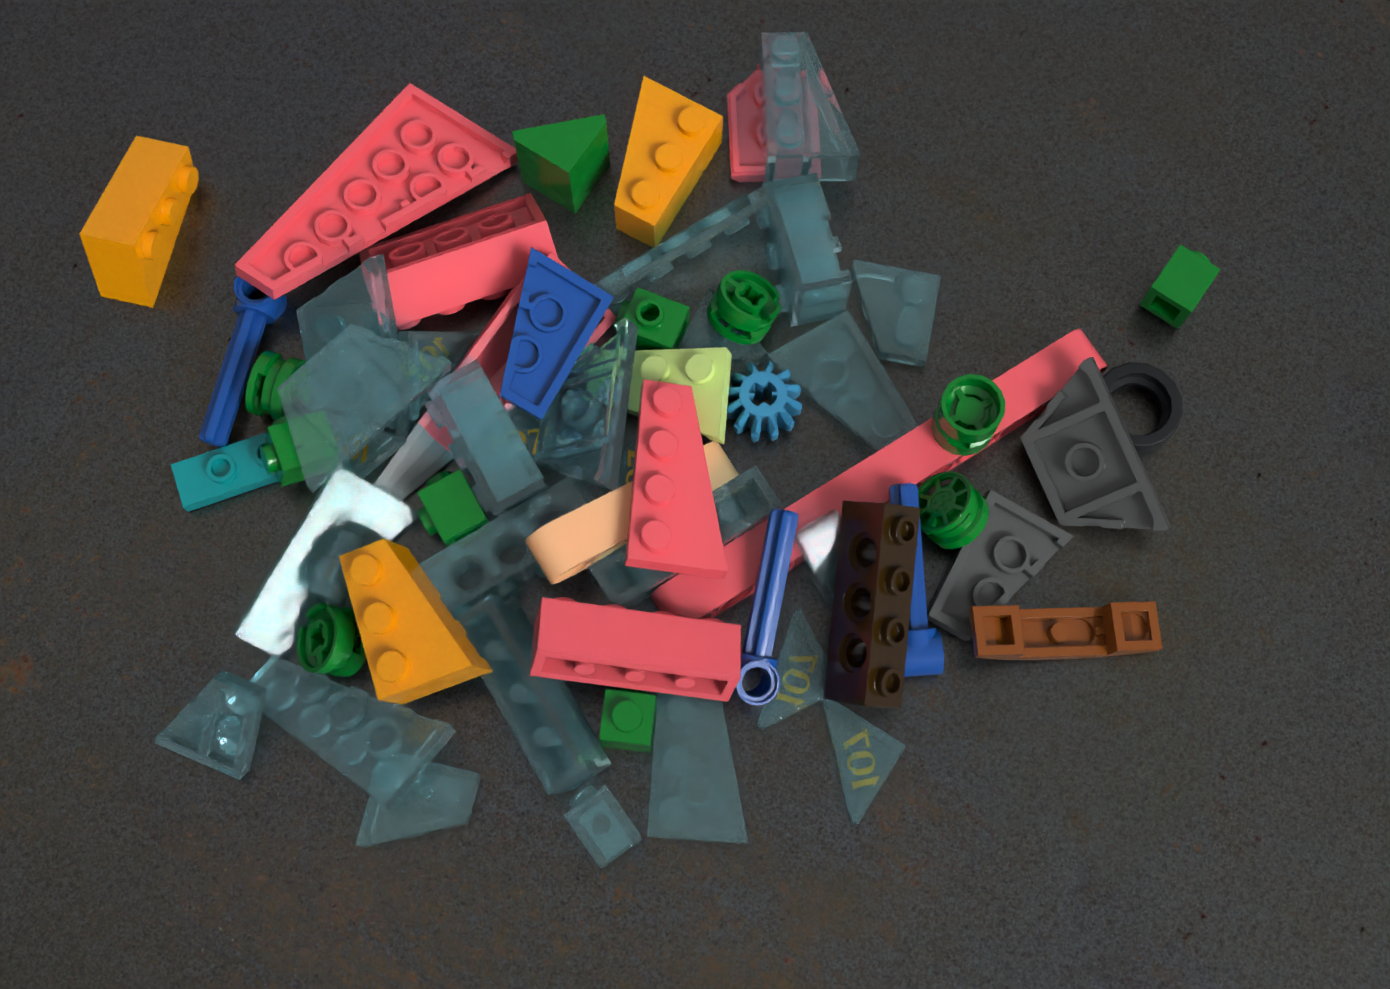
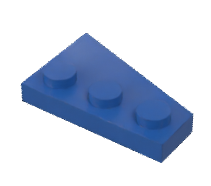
(549, 332)

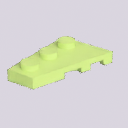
(702, 369)

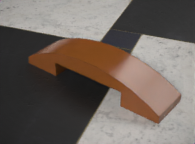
(1064, 633)

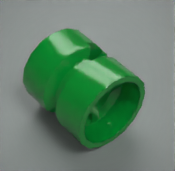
(971, 404)

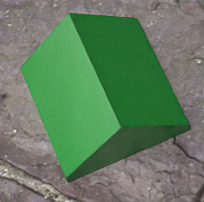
(564, 158)

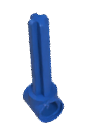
(238, 361)
(767, 606)
(924, 644)

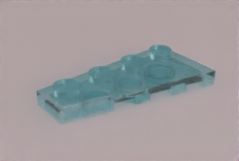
(362, 738)

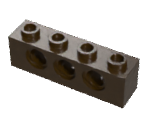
(872, 604)

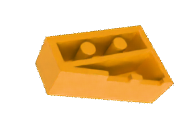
(663, 160)
(139, 220)
(405, 626)

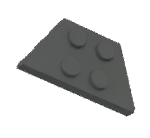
(1090, 459)

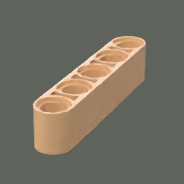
(602, 525)

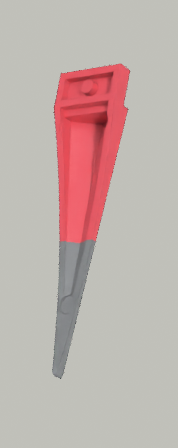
(426, 443)

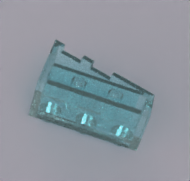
(800, 114)
(803, 250)
(485, 439)

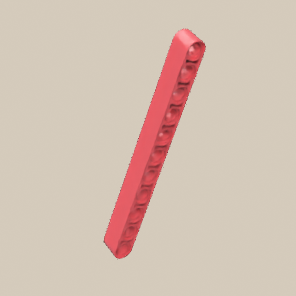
(906, 460)

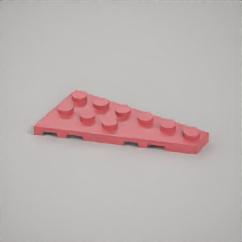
(388, 177)

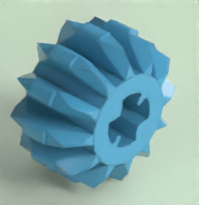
(765, 416)

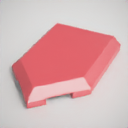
(746, 130)

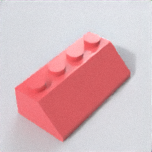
(462, 259)

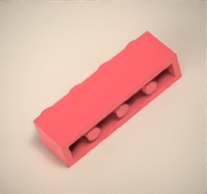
(636, 649)

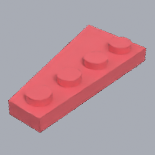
(672, 498)

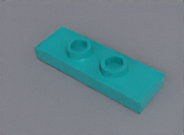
(221, 473)

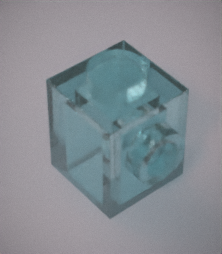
(601, 824)

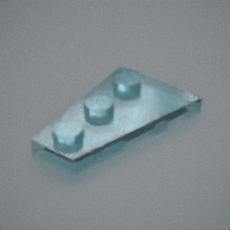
(847, 380)

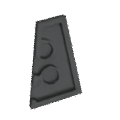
(994, 564)

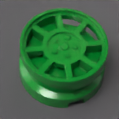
(745, 304)
(266, 375)
(953, 512)
(330, 641)

